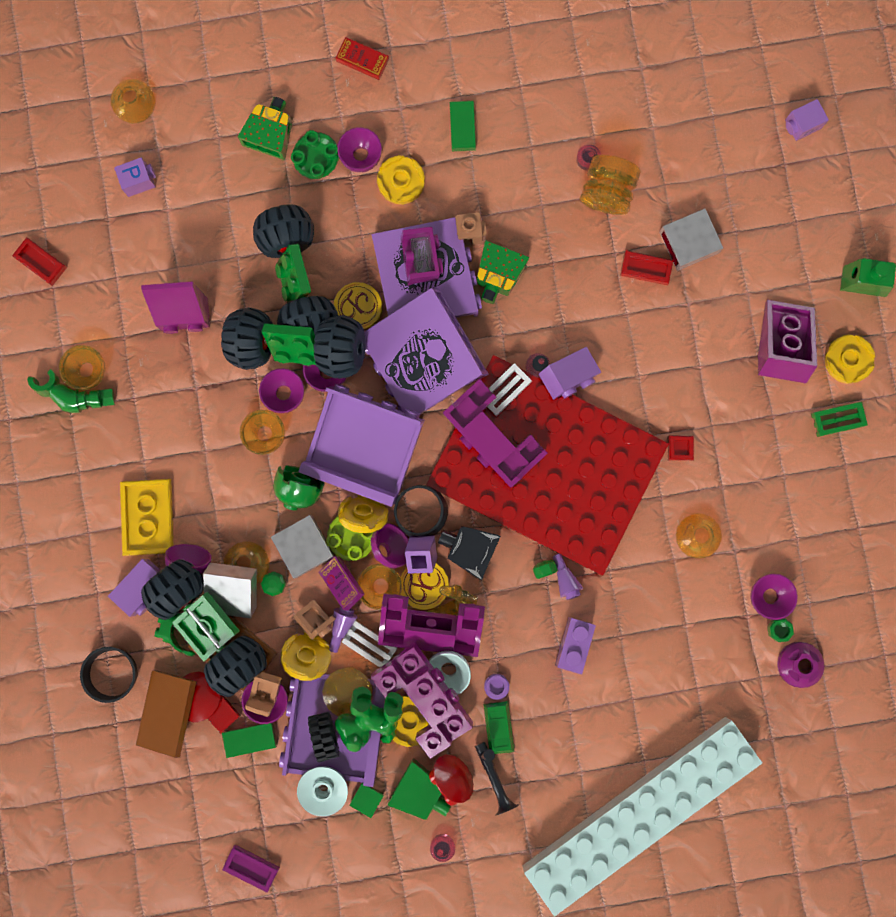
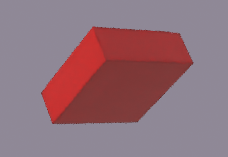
(680, 448)
(224, 716)

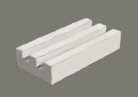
(496, 411)
(351, 633)

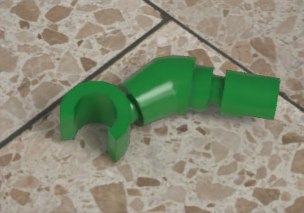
(68, 399)

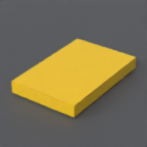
(146, 517)

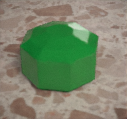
(544, 569)
(273, 583)
(780, 630)

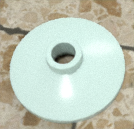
(322, 802)

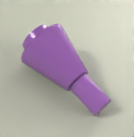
(568, 584)
(341, 626)

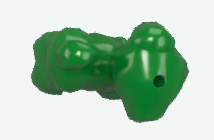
(365, 717)

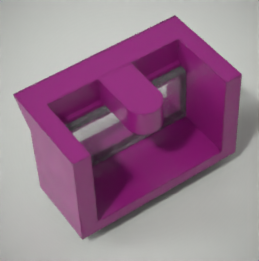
(420, 255)

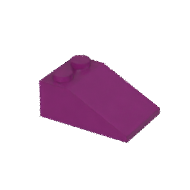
(177, 306)
(787, 342)

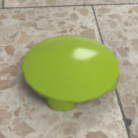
(346, 543)

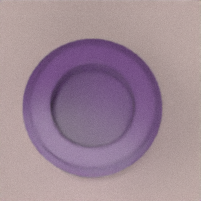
(496, 686)

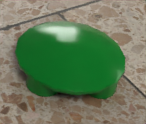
(315, 155)

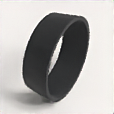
(443, 516)
(86, 681)

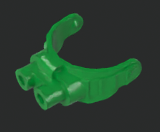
(166, 633)

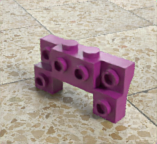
(488, 440)
(430, 630)
(429, 694)

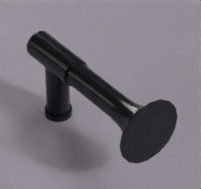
(486, 756)

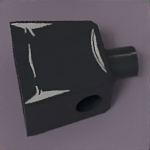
(470, 549)

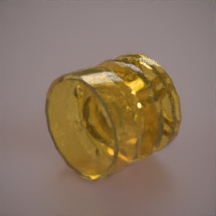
(610, 184)

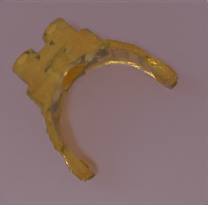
(459, 596)

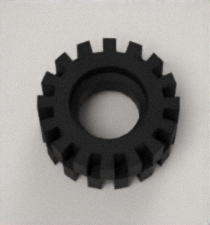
(323, 736)

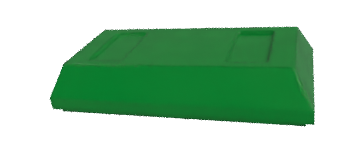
(499, 727)

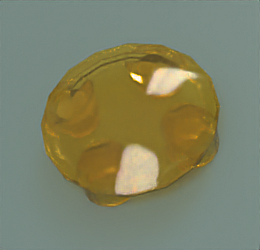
(339, 689)

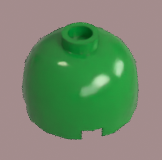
(295, 488)

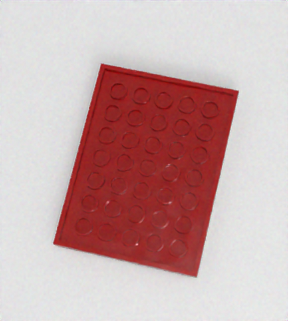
(577, 493)

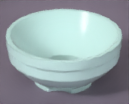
(462, 676)

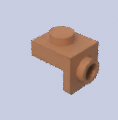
(470, 227)
(314, 620)
(263, 694)

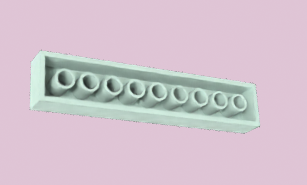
(641, 815)

